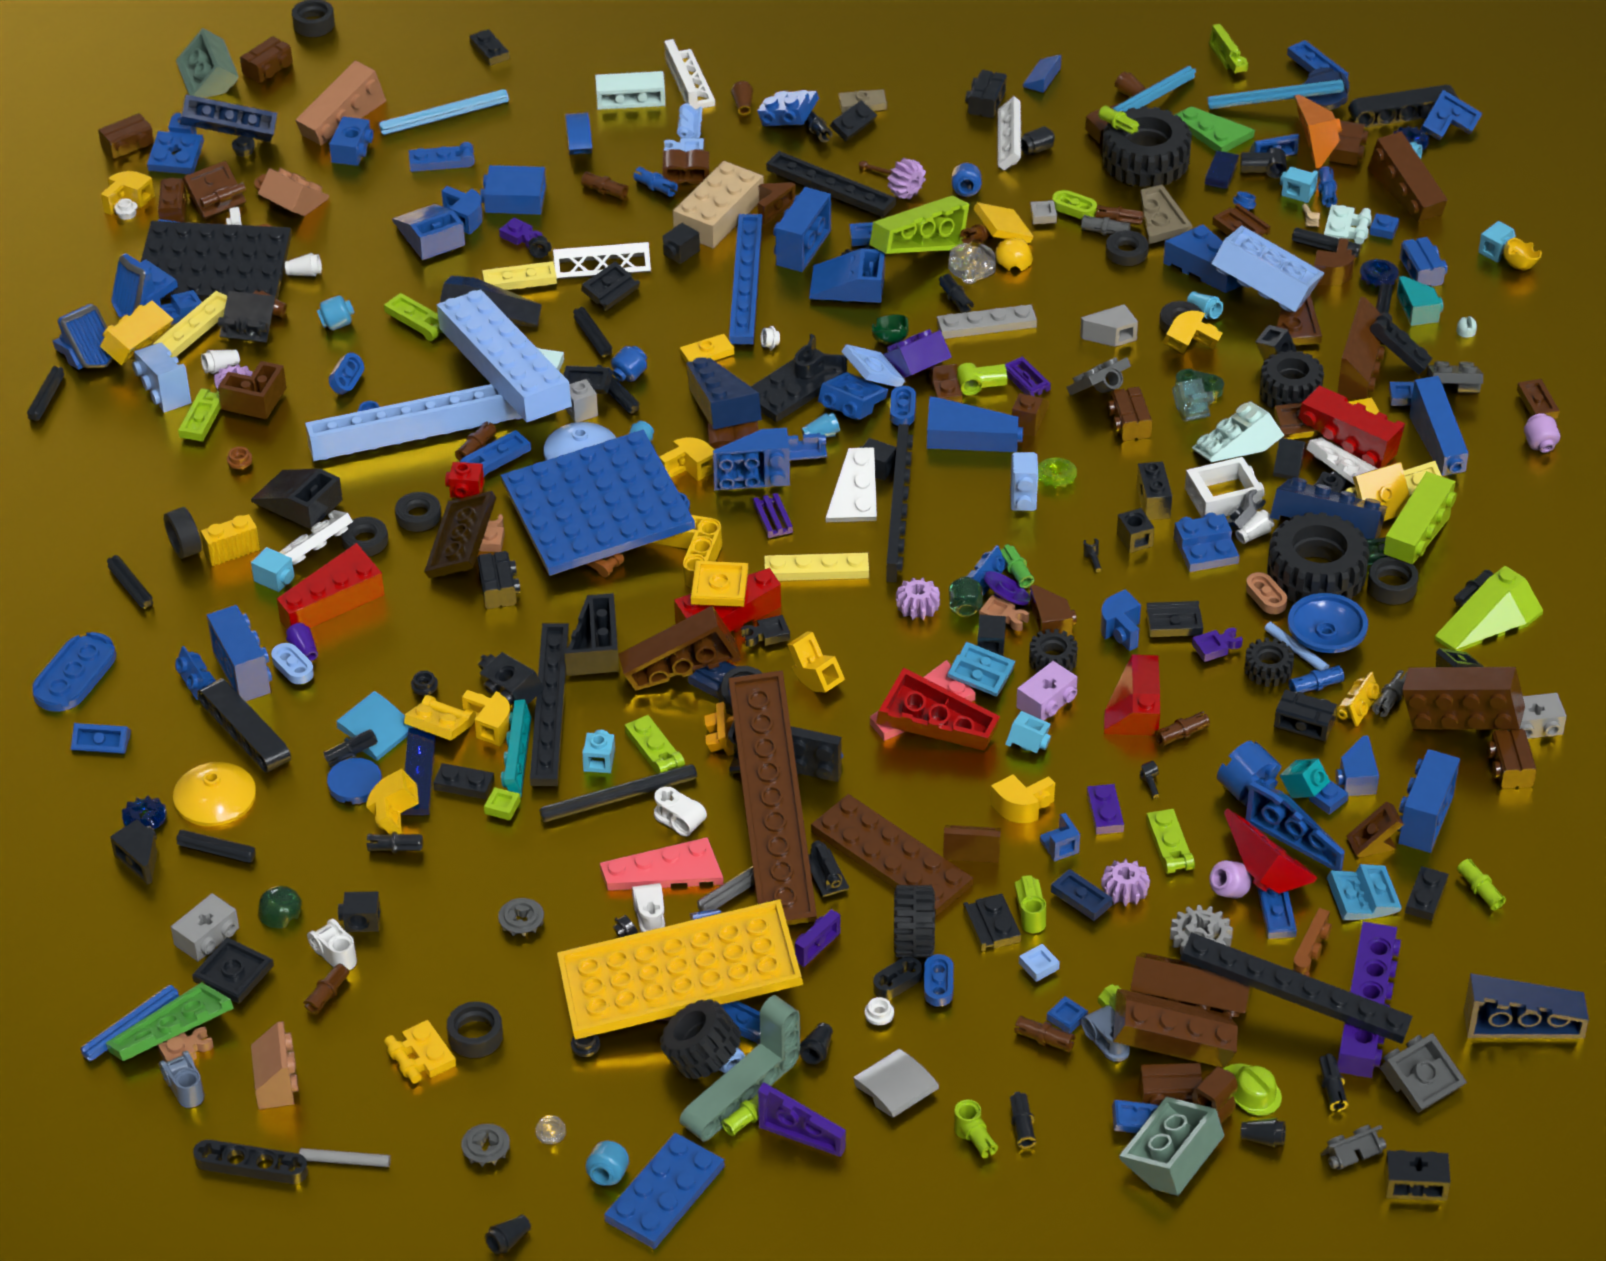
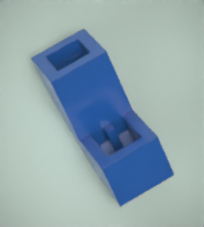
(578, 133)

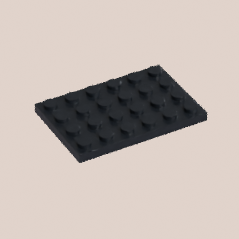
(219, 256)

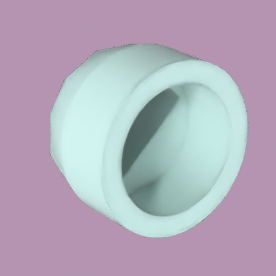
(1462, 327)

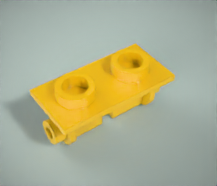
(1359, 699)

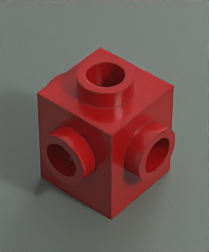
(465, 479)

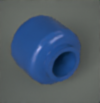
(966, 180)
(629, 363)

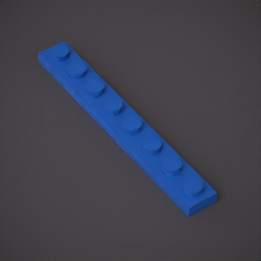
(745, 279)

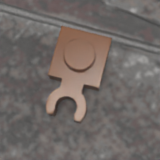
(493, 536)
(1001, 607)
(175, 1046)

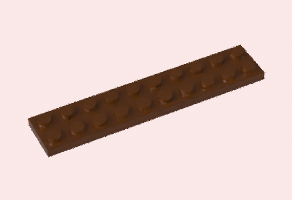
(772, 795)

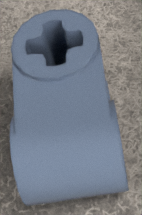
(1100, 1029)
(183, 1080)

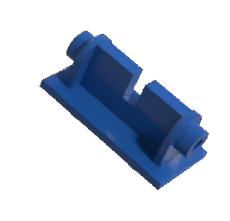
(810, 448)
(989, 561)
(193, 671)

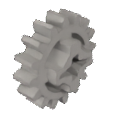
(1201, 923)

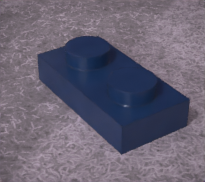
(1081, 894)

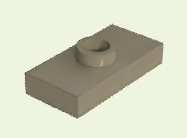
(874, 99)

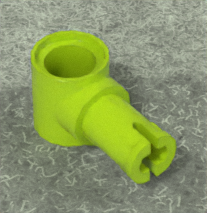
(970, 1126)

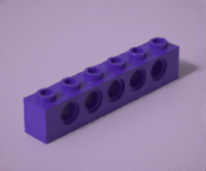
(1370, 980)

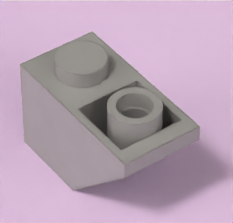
(1110, 326)

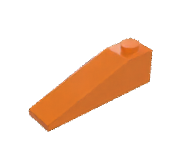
(1319, 127)

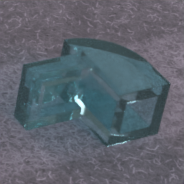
(1192, 400)

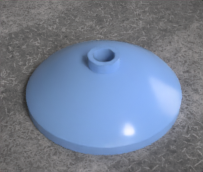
(575, 437)

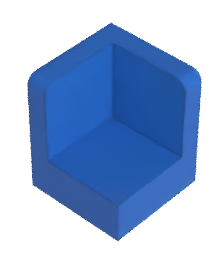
(1062, 841)

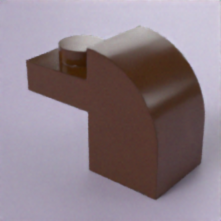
(1337, 266)

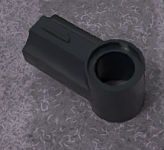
(1271, 162)

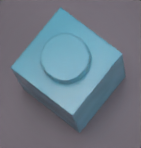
(272, 569)

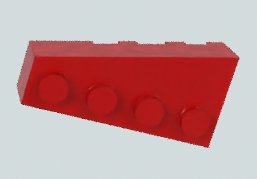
(1352, 427)
(332, 590)
(761, 598)

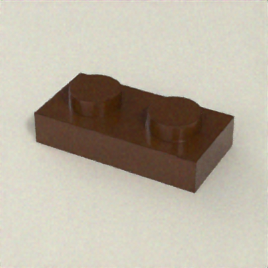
(1537, 398)

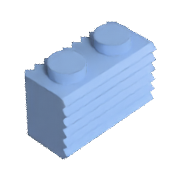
(1024, 481)

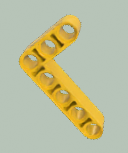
(702, 544)

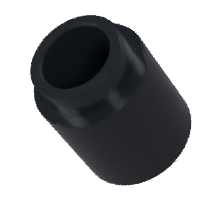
(1037, 141)

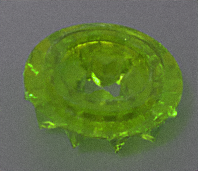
(1054, 466)

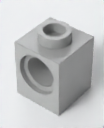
(582, 401)

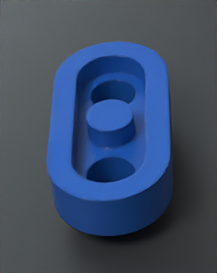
(346, 373)
(903, 405)
(938, 980)

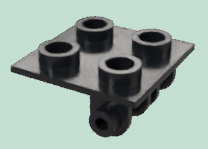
(247, 316)

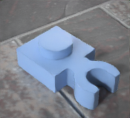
(686, 144)

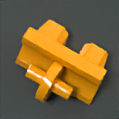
(720, 722)

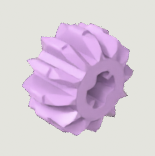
(906, 178)
(917, 598)
(1125, 882)

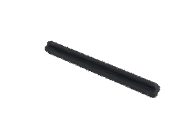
(618, 793)

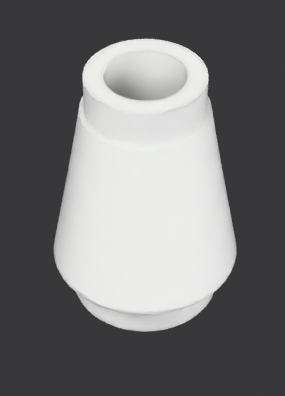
(304, 266)
(217, 359)
(1257, 526)

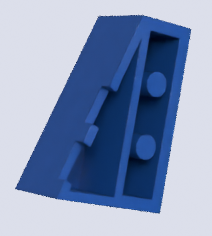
(1195, 253)

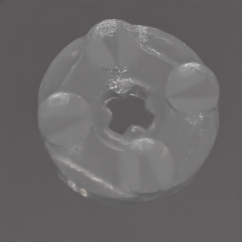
(972, 262)

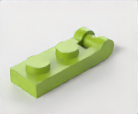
(414, 315)
(200, 415)
(653, 745)
(1170, 841)

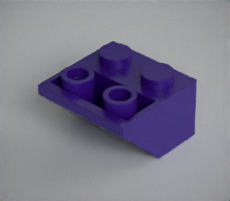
(918, 352)

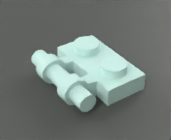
(1341, 220)

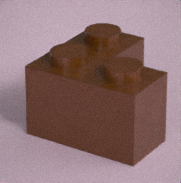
(253, 394)

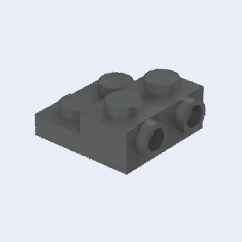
(1422, 1072)

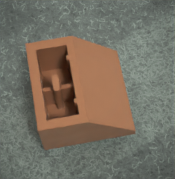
(292, 191)
(274, 1068)

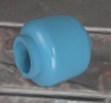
(335, 312)
(607, 1163)

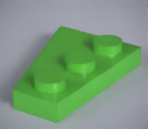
(1214, 130)

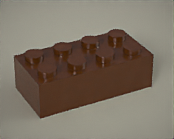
(1464, 698)

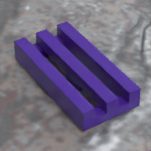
(1022, 378)
(769, 502)

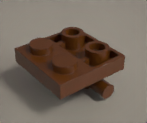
(214, 190)

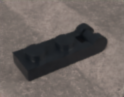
(1400, 343)

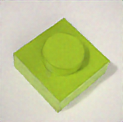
(502, 803)

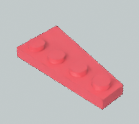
(679, 863)

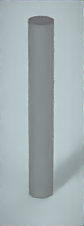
(345, 1157)

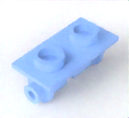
(689, 121)

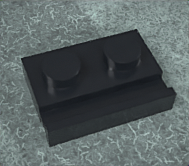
(610, 286)
(1174, 619)
(992, 922)

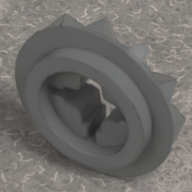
(524, 908)
(477, 1136)

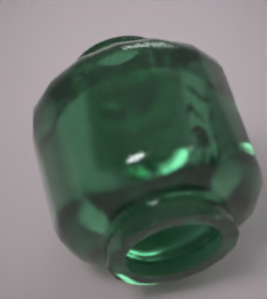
(965, 596)

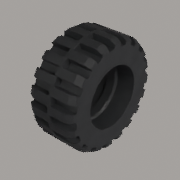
(1152, 154)
(1318, 537)

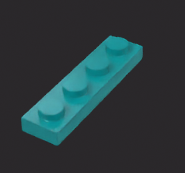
(517, 744)

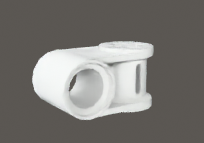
(679, 814)
(649, 906)
(334, 945)

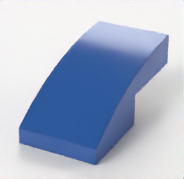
(181, 305)

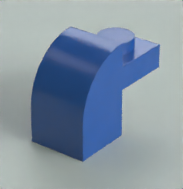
(465, 205)
(1119, 619)

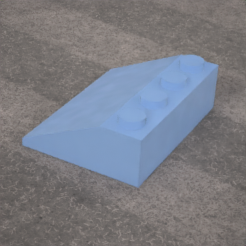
(1267, 268)

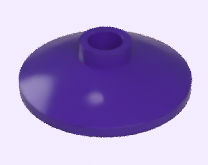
(1006, 588)

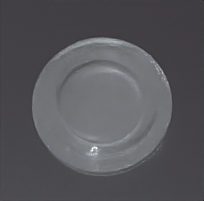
(550, 1129)

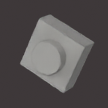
(1043, 212)

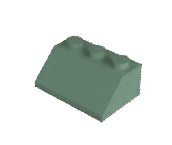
(207, 66)
(1173, 1144)

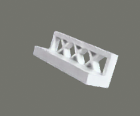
(686, 81)
(601, 252)

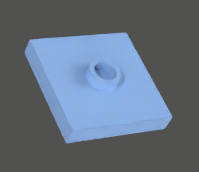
(873, 365)

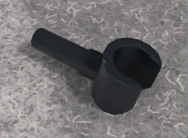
(1092, 552)
(1147, 773)

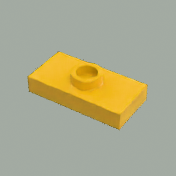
(713, 348)

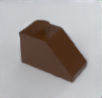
(1030, 412)
(1051, 611)

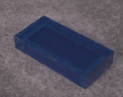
(1222, 169)

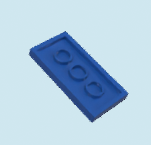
(664, 1190)

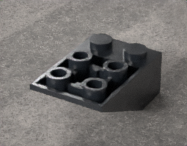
(301, 495)

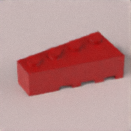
(935, 712)

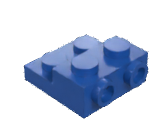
(787, 108)
(851, 395)
(1205, 542)

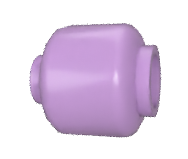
(1542, 432)
(1230, 879)

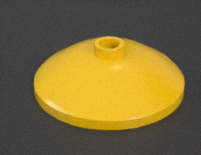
(214, 794)

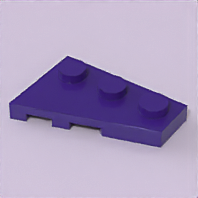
(795, 1121)

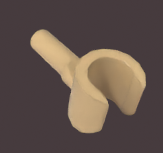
(1312, 219)

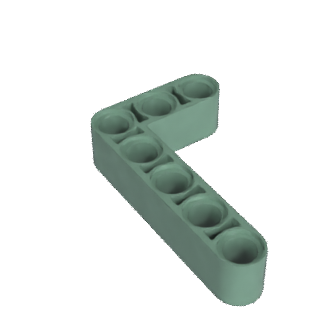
(766, 1063)

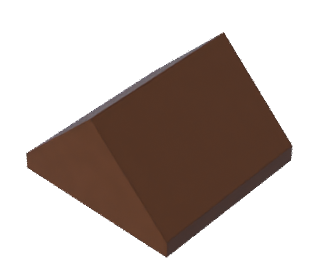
(971, 843)

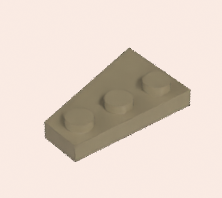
(1162, 215)

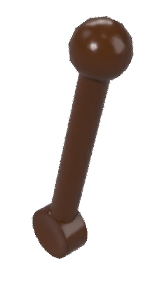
(863, 165)

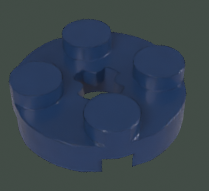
(1329, 101)

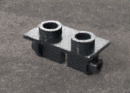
(826, 870)

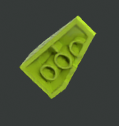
(1493, 609)

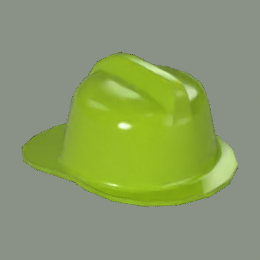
(1256, 1089)

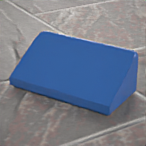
(1043, 73)
(1286, 143)
(100, 738)

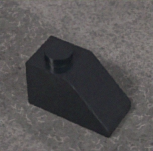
(136, 849)

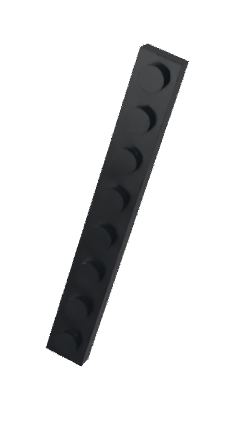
(898, 508)
(549, 705)
(1296, 988)

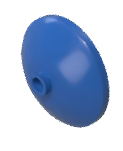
(1327, 623)

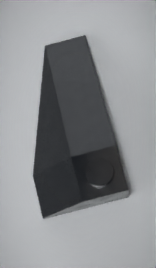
(517, 308)

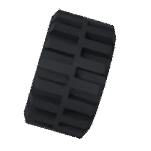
(1289, 378)
(914, 921)
(700, 1039)

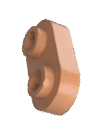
(1266, 593)

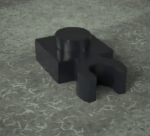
(768, 630)

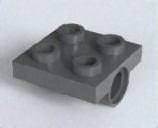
(1098, 375)
(1466, 375)

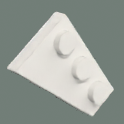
(1338, 459)

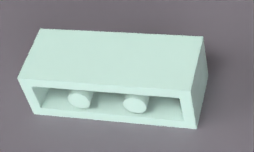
(630, 90)

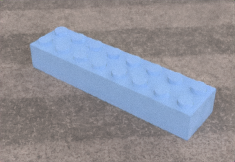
(504, 355)

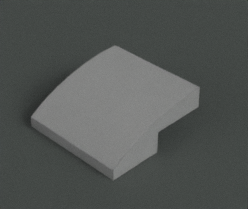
(896, 1082)

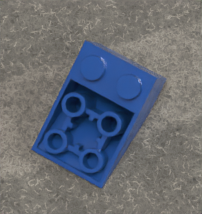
(431, 230)
(850, 277)
(753, 461)

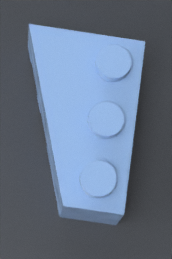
(162, 376)

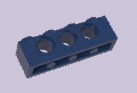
(228, 118)

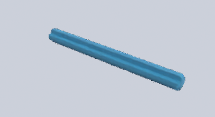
(1157, 89)
(1275, 94)
(443, 112)

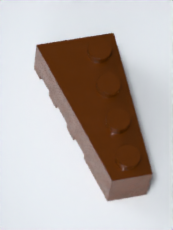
(1406, 177)
(679, 650)

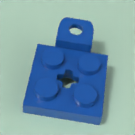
(181, 139)

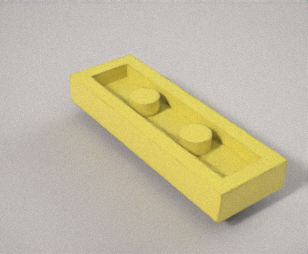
(521, 276)

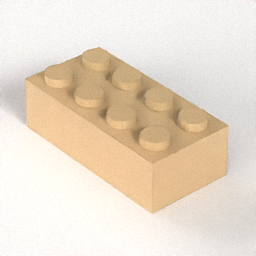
(718, 202)

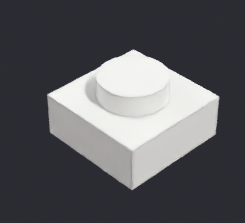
(235, 217)

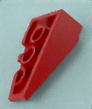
(1136, 699)
(1265, 859)

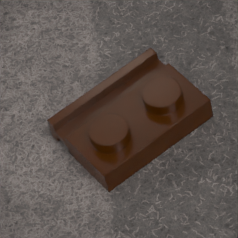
(1232, 219)
(1290, 424)

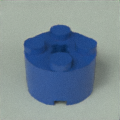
(1248, 764)

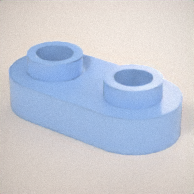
(292, 663)

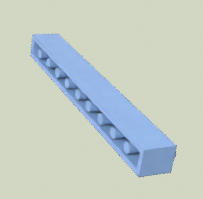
(407, 422)

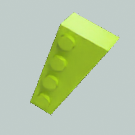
(923, 228)
(1421, 518)

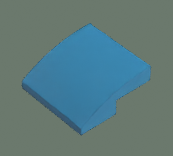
(981, 669)
(379, 716)
(1364, 893)

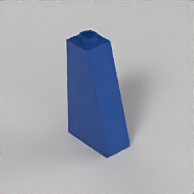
(1437, 426)
(970, 428)

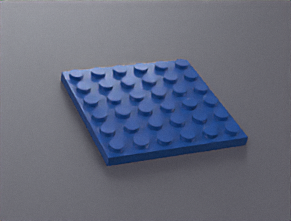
(597, 502)

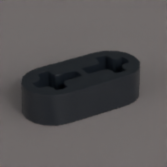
(899, 980)

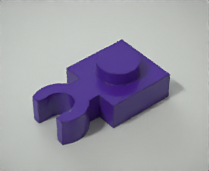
(518, 232)
(1213, 645)

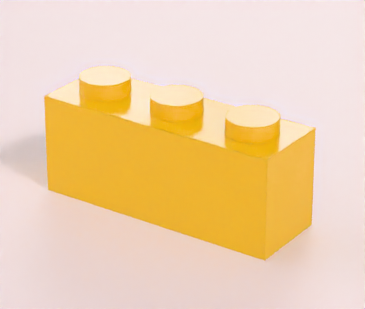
(135, 332)

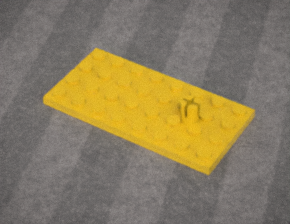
(677, 965)

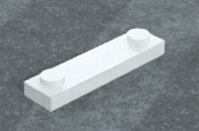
(1009, 133)

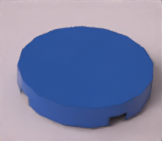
(353, 780)

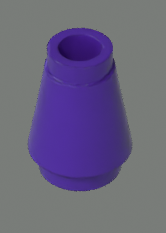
(302, 638)

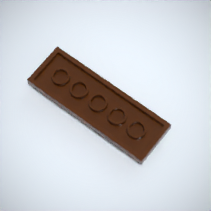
(889, 851)

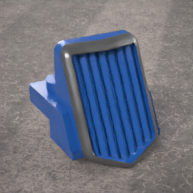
(138, 284)
(82, 338)

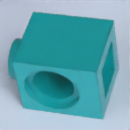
(1304, 778)

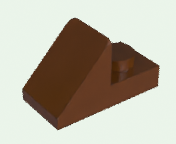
(775, 199)
(945, 382)
(1375, 831)

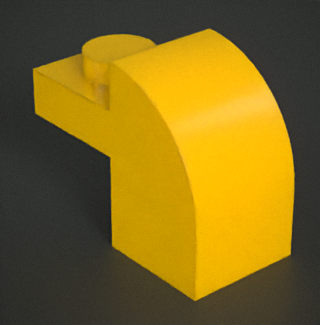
(127, 185)
(1188, 327)
(690, 456)
(812, 667)
(491, 716)
(390, 798)
(1020, 803)

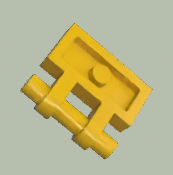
(426, 1046)

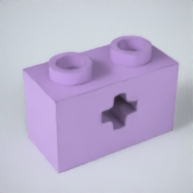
(1047, 691)

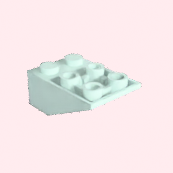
(1242, 434)

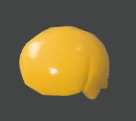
(1014, 253)
(1520, 254)

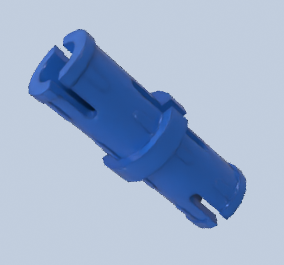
(655, 181)
(1327, 186)
(1316, 680)

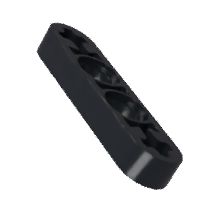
(252, 1156)

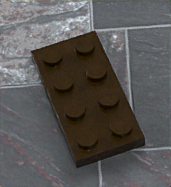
(460, 534)

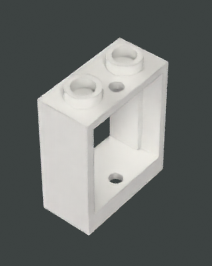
(1201, 477)

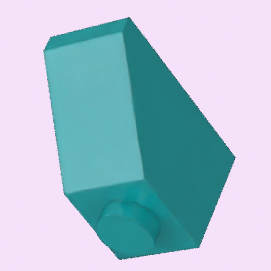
(1419, 301)

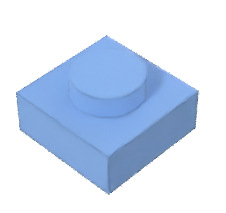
(1039, 962)

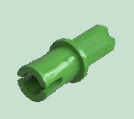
(1017, 566)

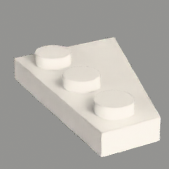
(856, 489)
(320, 532)

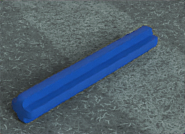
(98, 1044)

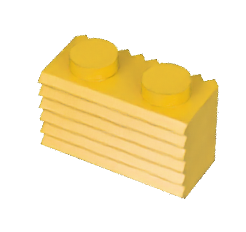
(230, 539)

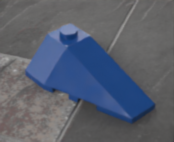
(1288, 822)

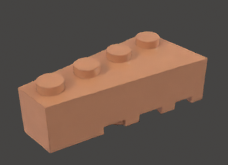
(350, 95)

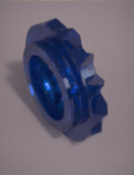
(1417, 135)
(1387, 272)
(154, 817)

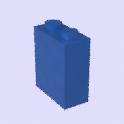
(514, 189)

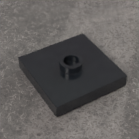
(233, 970)

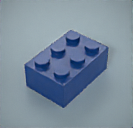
(802, 229)
(239, 652)
(1428, 800)

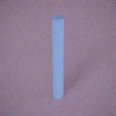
(1296, 647)

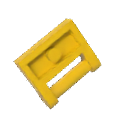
(439, 718)

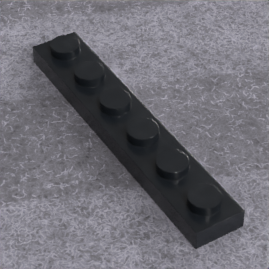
(832, 183)

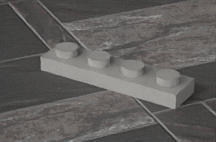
(987, 321)

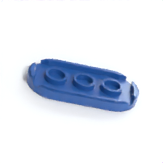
(74, 672)

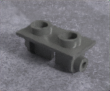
(1343, 1150)

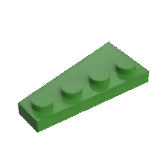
(174, 1018)

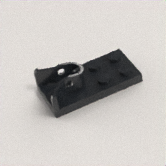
(798, 380)
(814, 752)

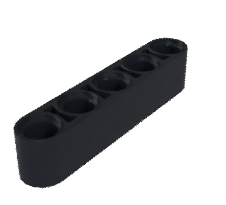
(1396, 106)
(244, 725)

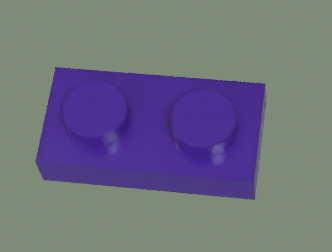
(1105, 809)
(817, 938)

